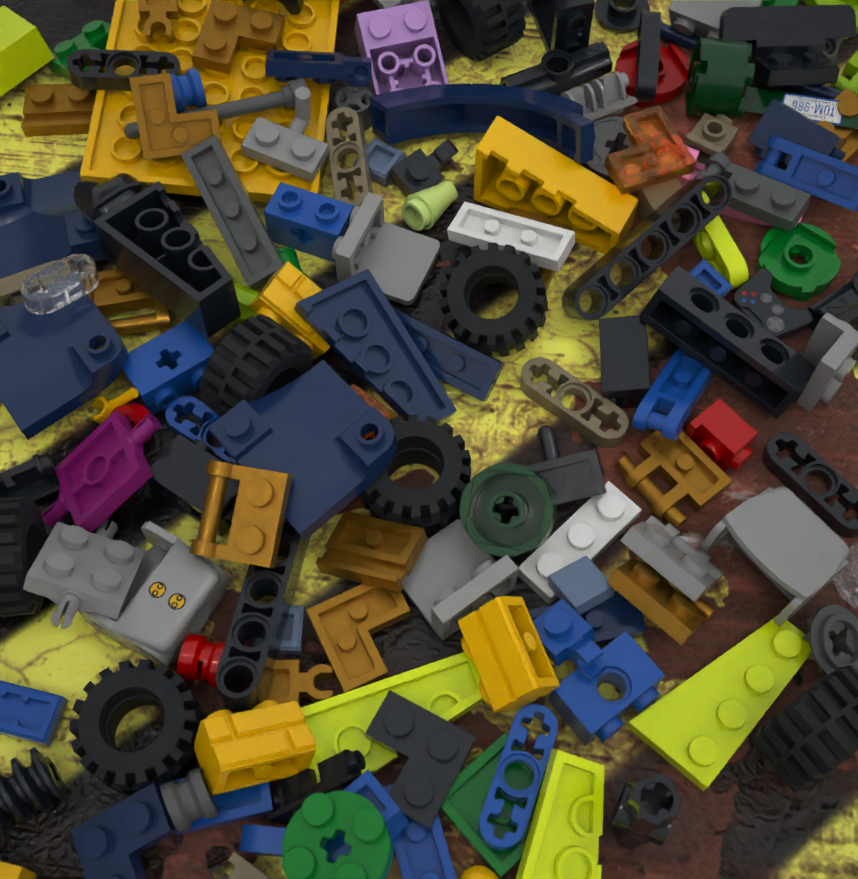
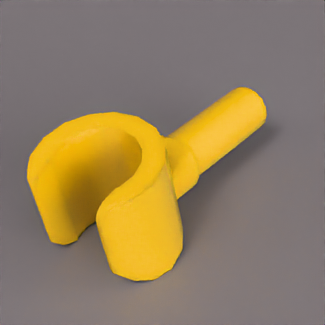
(107, 406)

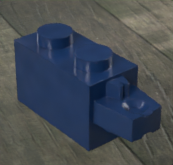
(793, 126)

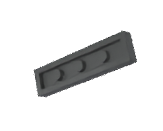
(233, 212)

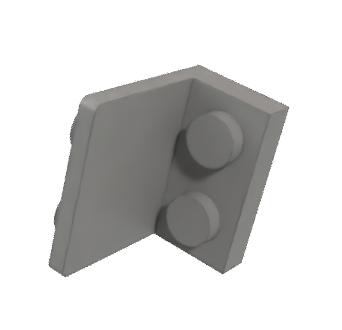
(456, 579)

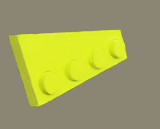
(718, 707)
(340, 722)
(566, 821)

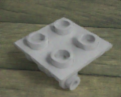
(602, 96)

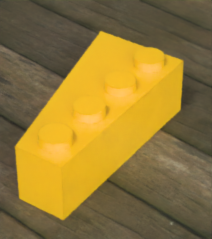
(534, 177)

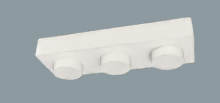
(481, 225)
(583, 534)

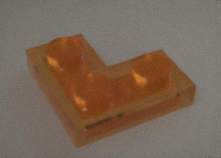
(656, 152)

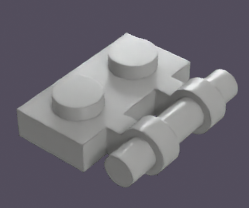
(673, 557)

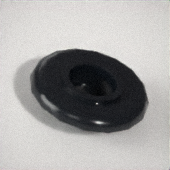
(620, 19)

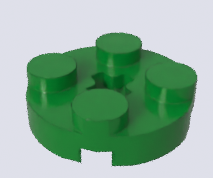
(795, 279)
(323, 819)

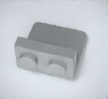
(703, 16)
(391, 253)

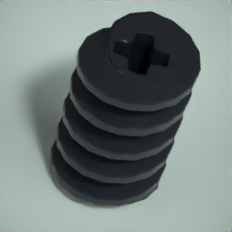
(29, 788)

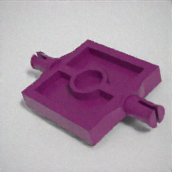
(102, 472)

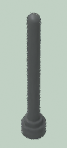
(241, 107)

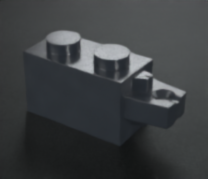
(182, 479)

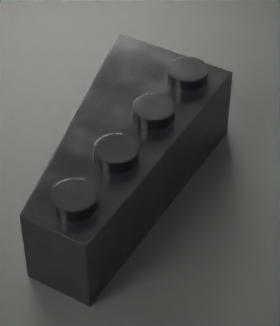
(167, 259)

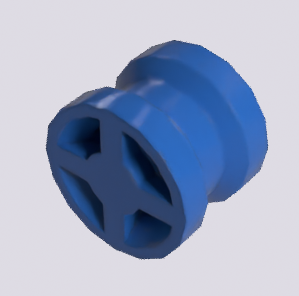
(188, 90)

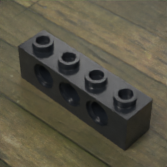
(727, 342)

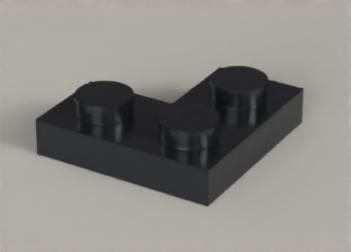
(433, 755)

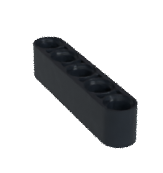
(664, 243)
(262, 621)

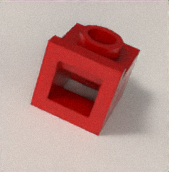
(723, 436)

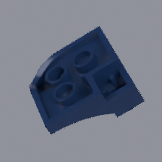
(42, 222)
(54, 361)
(317, 436)

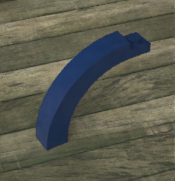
(472, 109)

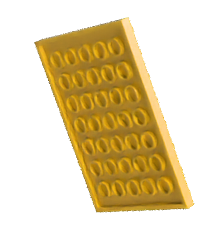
(112, 153)

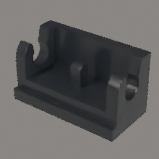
(624, 360)

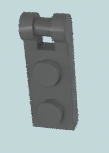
(758, 194)

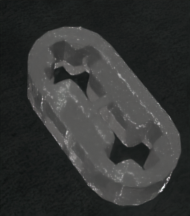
(59, 284)

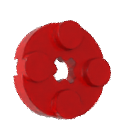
(671, 72)

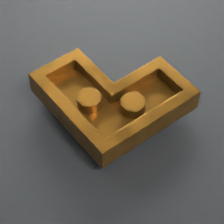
(234, 26)
(160, 127)
(346, 628)

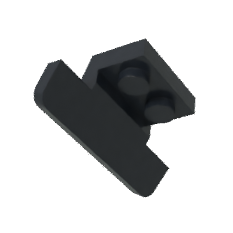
(789, 40)

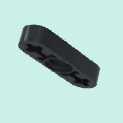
(647, 56)
(96, 59)
(784, 469)

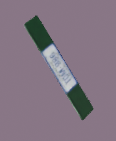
(815, 108)

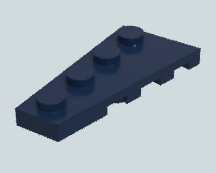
(376, 345)

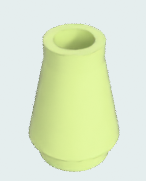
(427, 206)

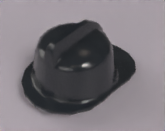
(98, 198)

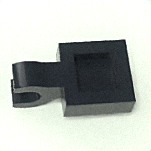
(421, 172)

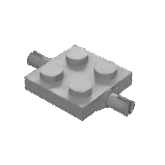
(84, 571)

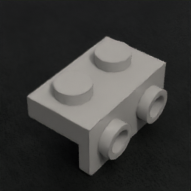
(831, 352)

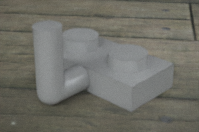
(288, 147)

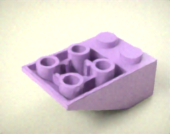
(401, 47)

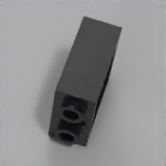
(563, 22)

